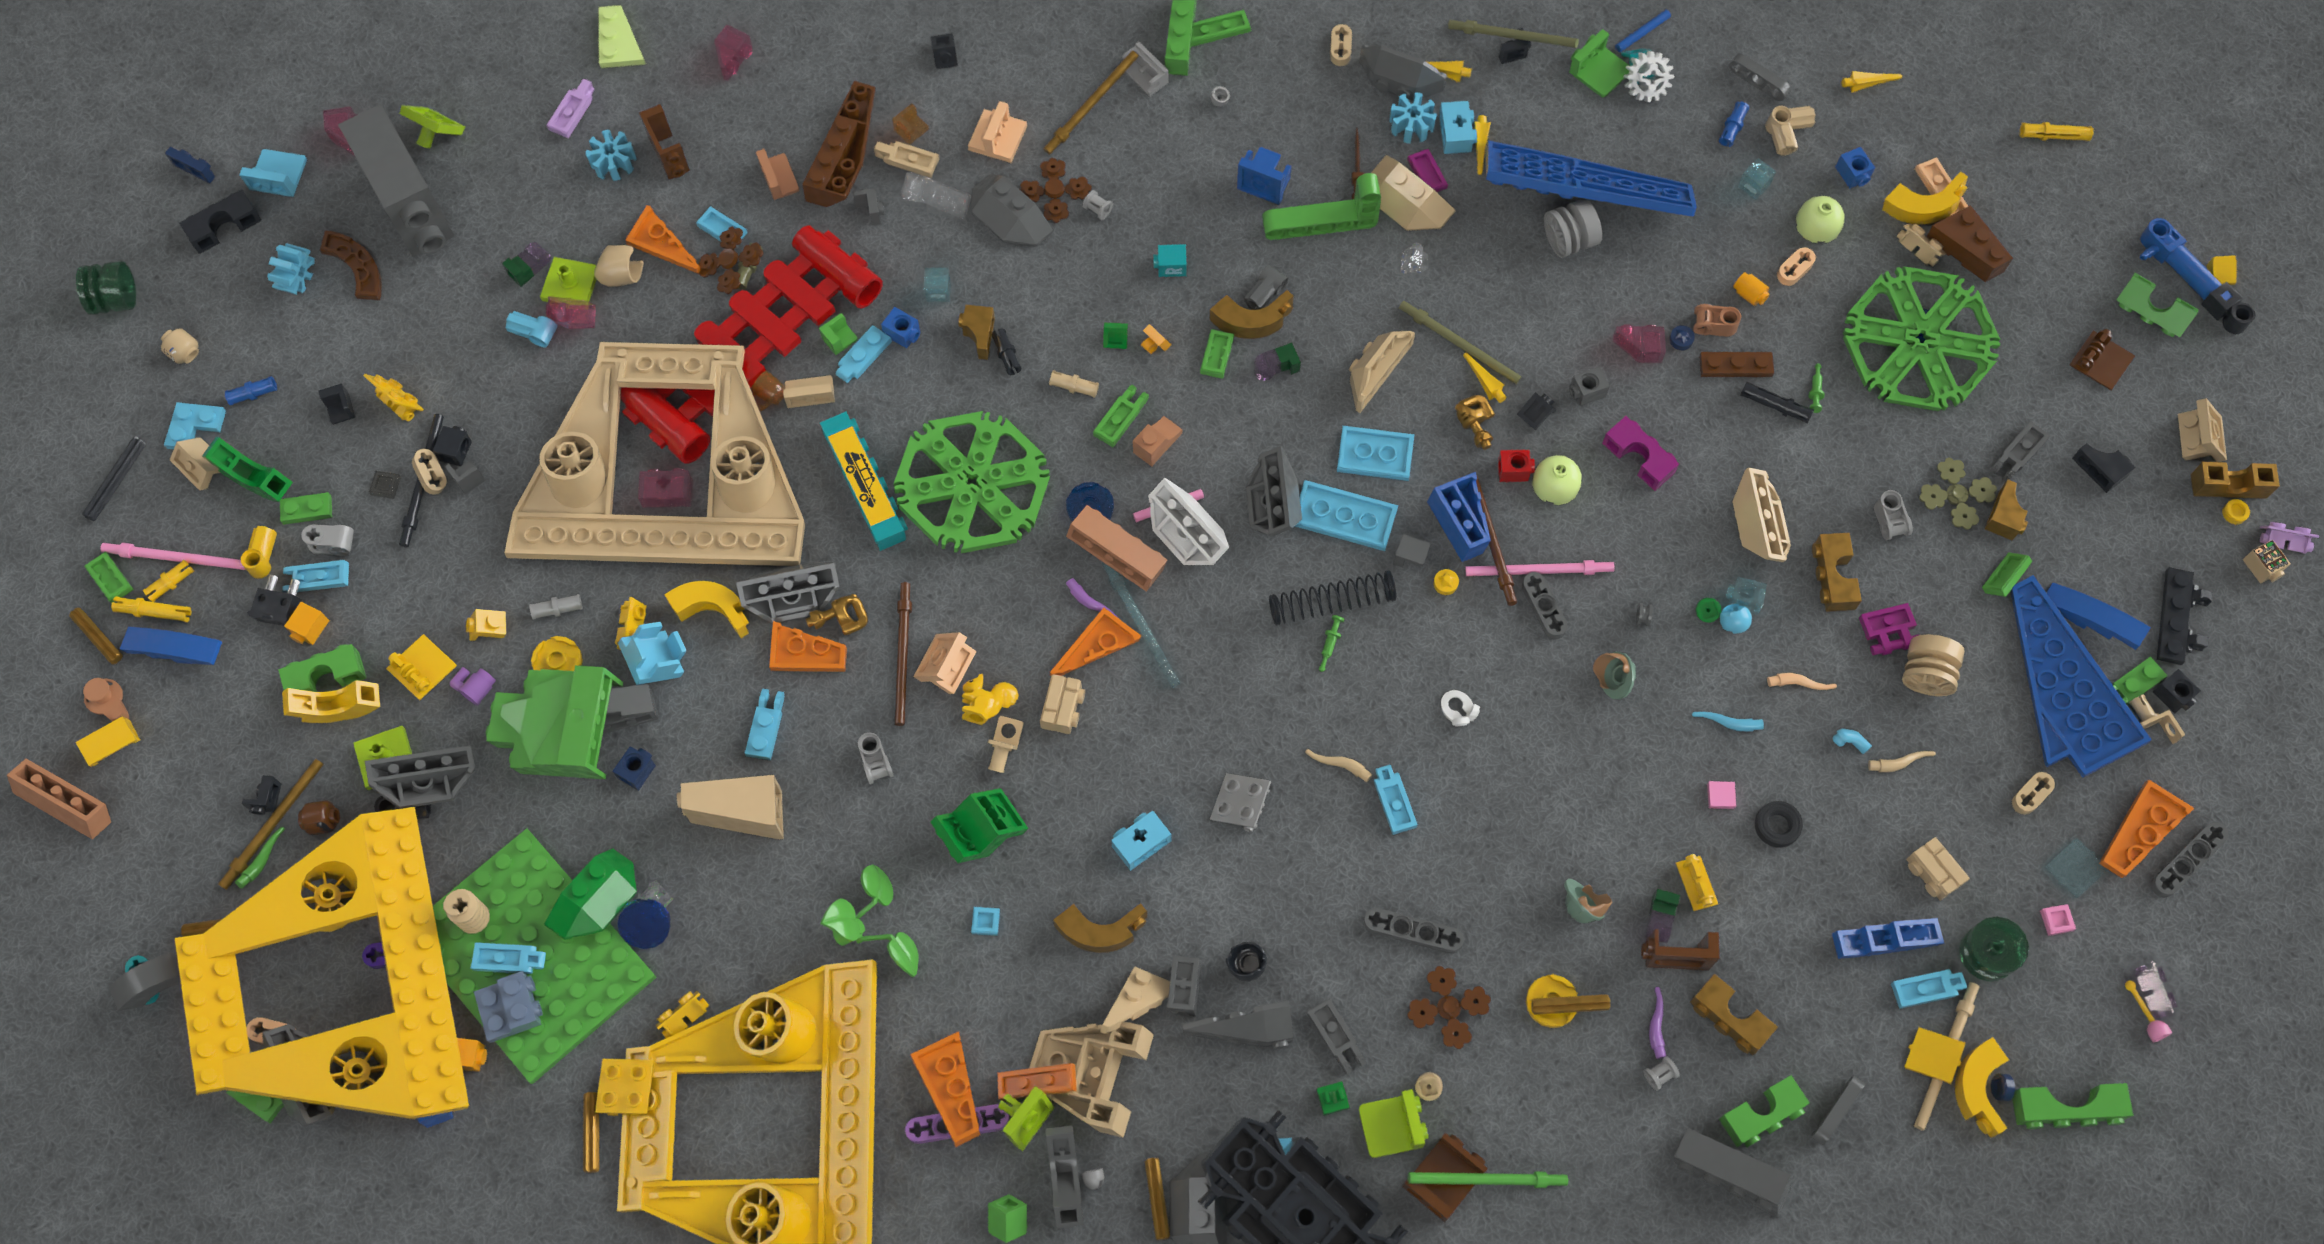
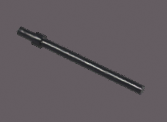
(410, 521)

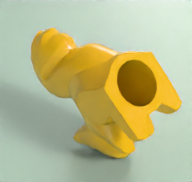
(983, 703)

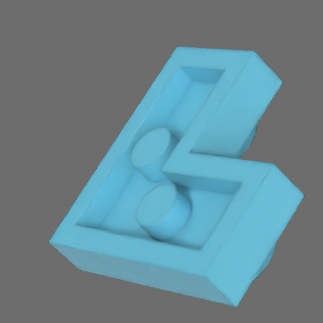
(190, 418)

